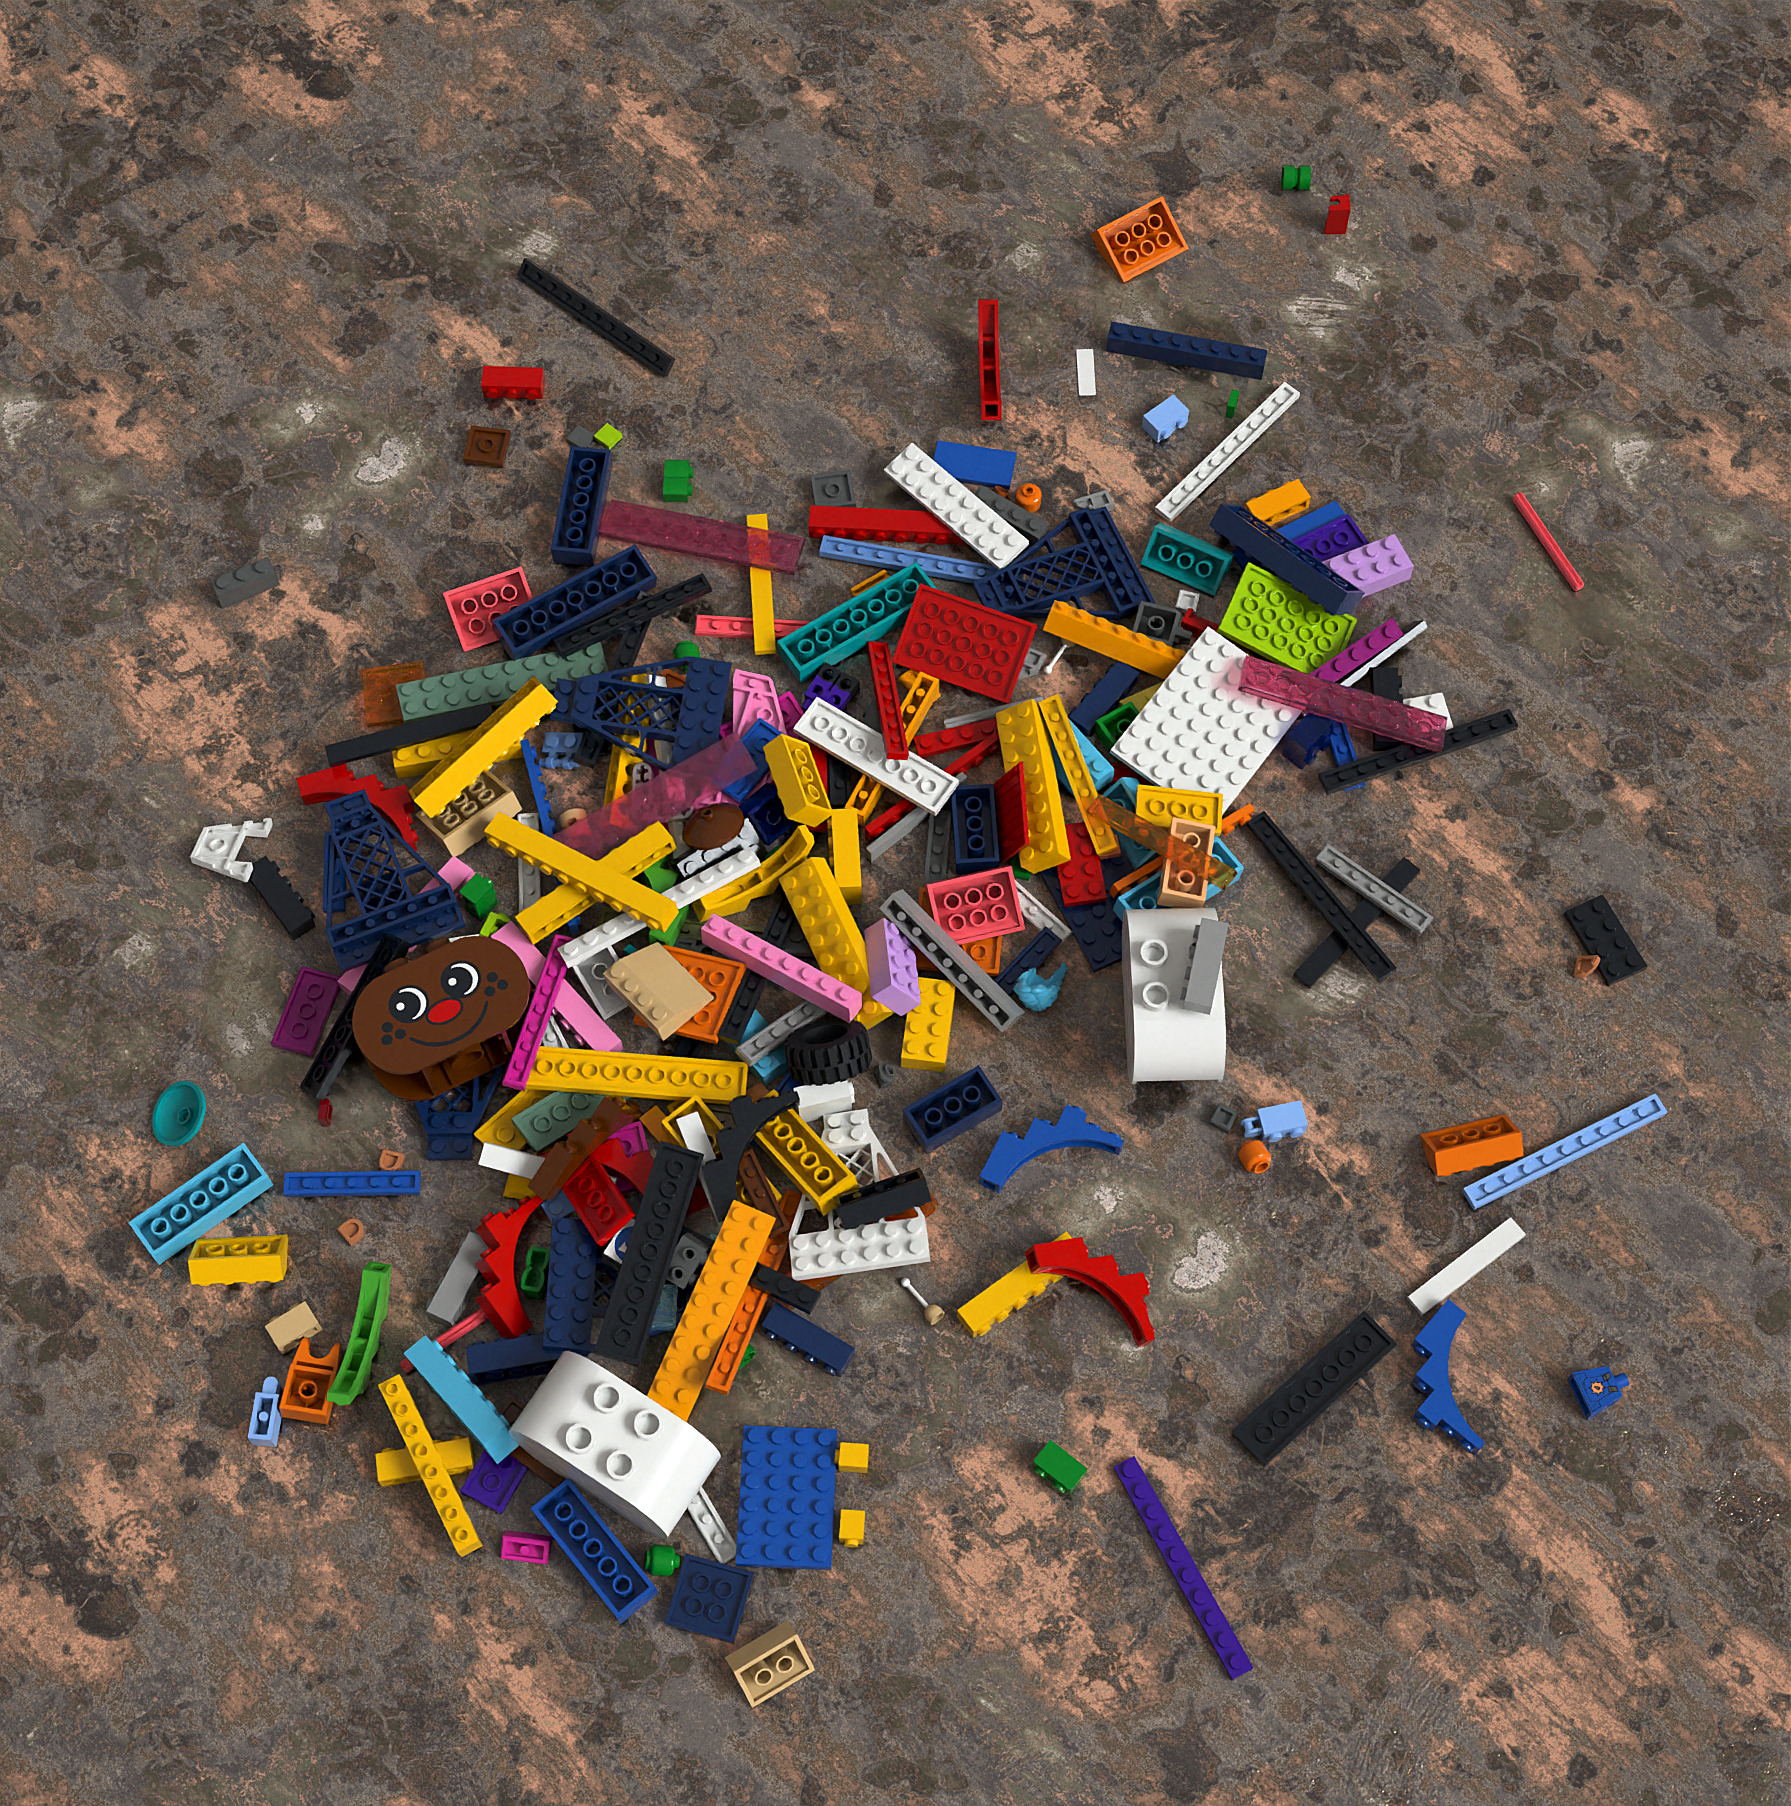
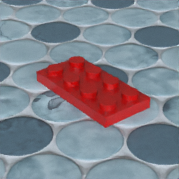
(1082, 876)
(597, 1200)

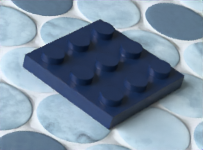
(709, 1598)

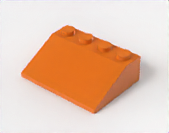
(1140, 240)

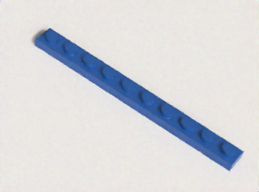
(543, 807)

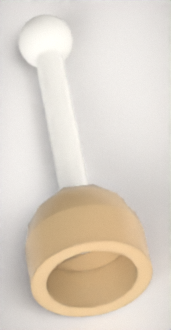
(1066, 643)
(932, 1312)

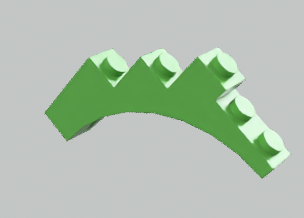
(661, 880)
(364, 1340)

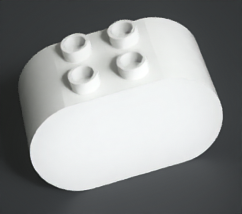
(1161, 1035)
(615, 1444)

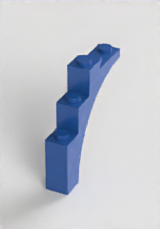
(1042, 1137)
(1433, 1378)

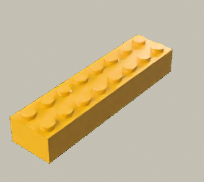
(1027, 739)
(483, 747)
(832, 932)

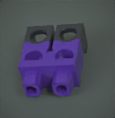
(831, 688)

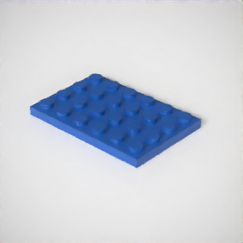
(786, 1498)

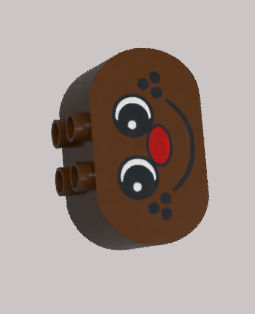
(442, 1016)

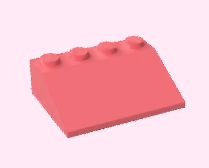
(480, 602)
(976, 904)

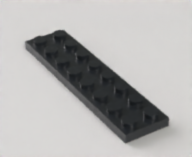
(341, 1038)
(1313, 1389)

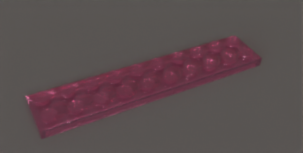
(702, 537)
(1343, 704)
(660, 798)

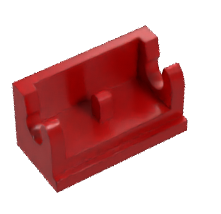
(1338, 215)
(1196, 624)

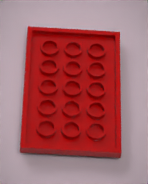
(964, 643)

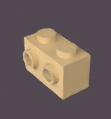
(293, 1326)

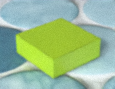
(608, 436)

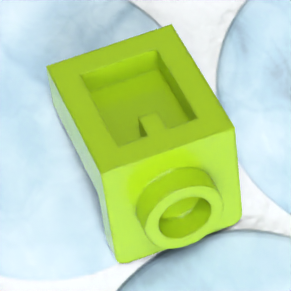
(493, 924)

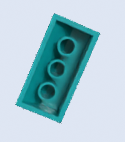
(1187, 558)

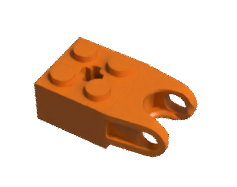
(306, 1376)

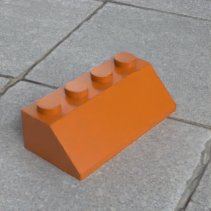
(1472, 1145)

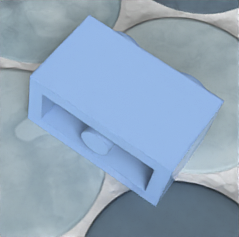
(1165, 418)

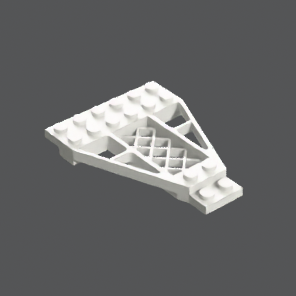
(870, 1245)

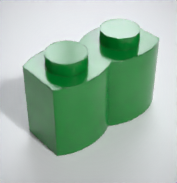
(677, 480)
(534, 1277)

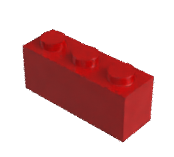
(513, 382)

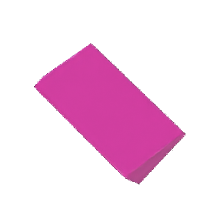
(526, 1547)

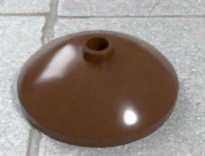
(713, 826)

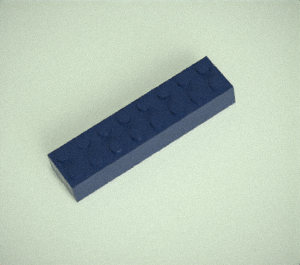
(1286, 559)
(574, 603)

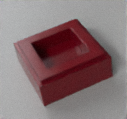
(325, 1112)

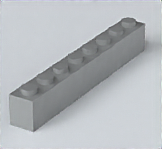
(952, 960)

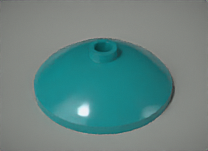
(178, 1113)

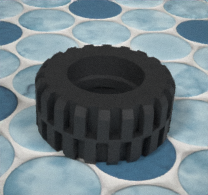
(827, 1052)

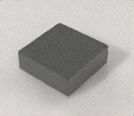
(580, 437)
(1223, 1118)

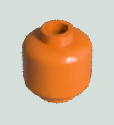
(1028, 497)
(1254, 1156)

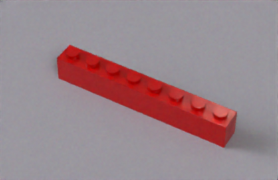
(880, 525)

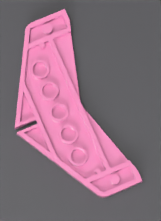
(752, 699)

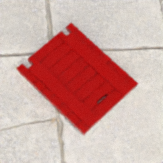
(1011, 813)

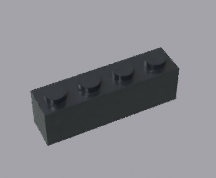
(1386, 684)
(281, 899)
(882, 1199)

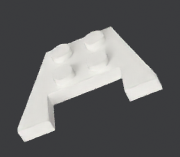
(221, 843)

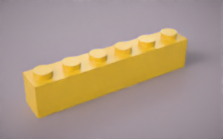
(1003, 1296)

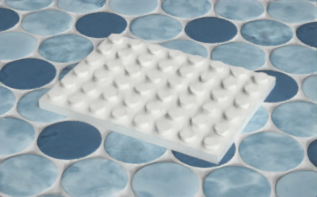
(1201, 728)

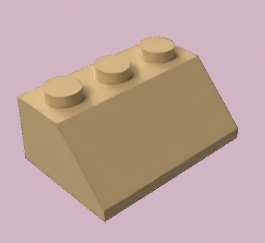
(770, 1663)

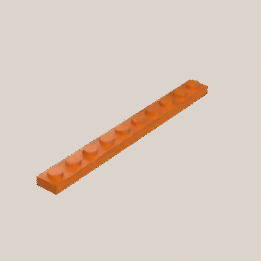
(750, 1306)

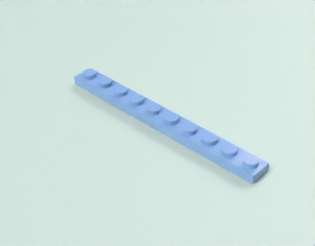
(1564, 1151)

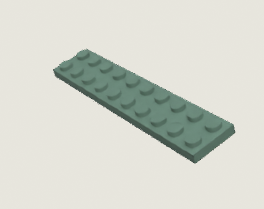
(493, 682)

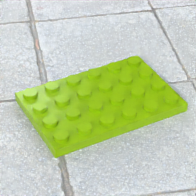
(1283, 622)

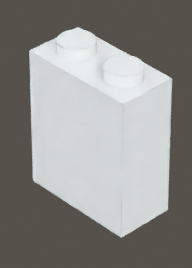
(824, 1100)

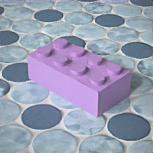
(1374, 565)
(892, 967)

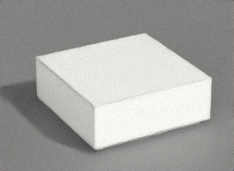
(1187, 600)

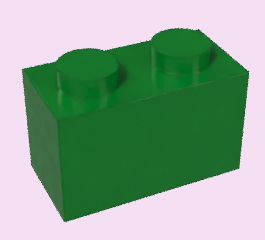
(479, 896)
(1059, 1468)

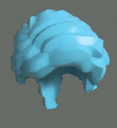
(1039, 992)

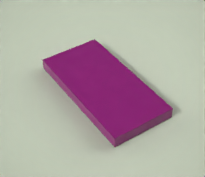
(306, 1011)

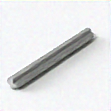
(981, 715)

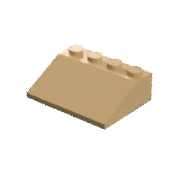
(470, 814)
(657, 989)

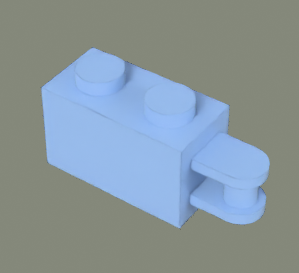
(1277, 1122)
(266, 1415)

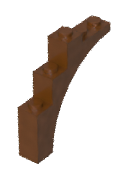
(588, 1134)

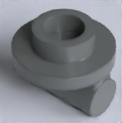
(885, 1074)

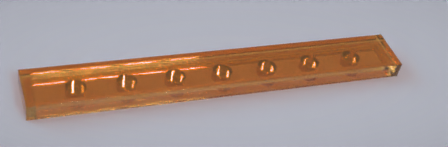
(1162, 842)

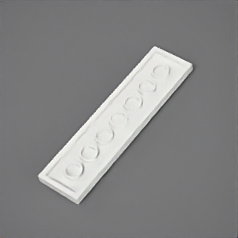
(956, 507)
(865, 751)

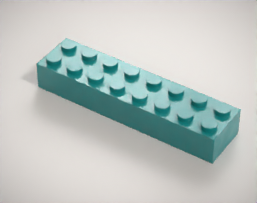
(852, 624)

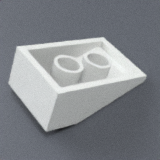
(591, 977)

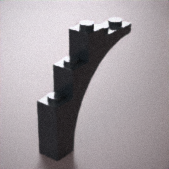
(732, 1144)

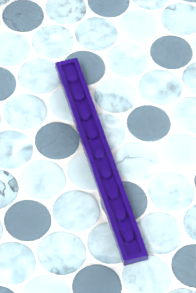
(1183, 1568)

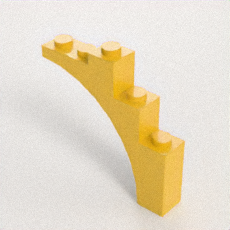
(759, 882)

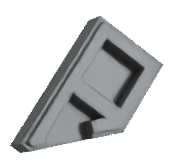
(1095, 501)
(1032, 664)

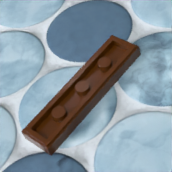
(761, 1192)

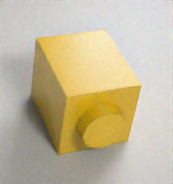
(852, 1457)
(852, 1527)

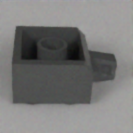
(1161, 624)

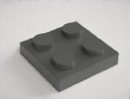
(833, 489)

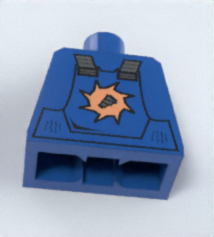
(1597, 1389)

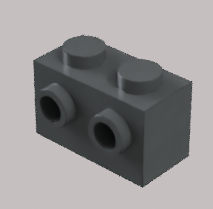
(686, 1261)

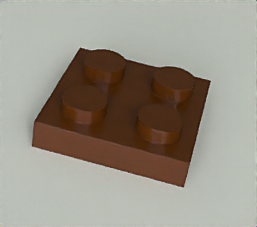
(487, 446)

